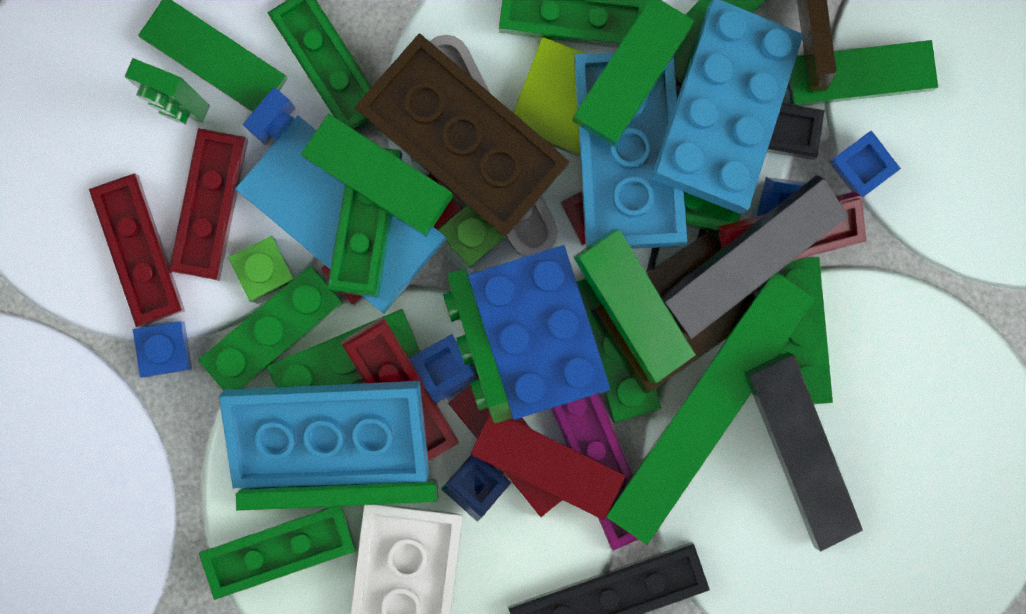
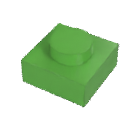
(470, 236)
(261, 269)

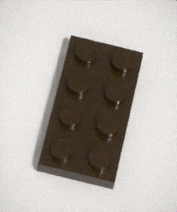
(462, 135)

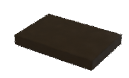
(664, 278)

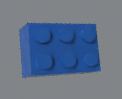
(539, 332)

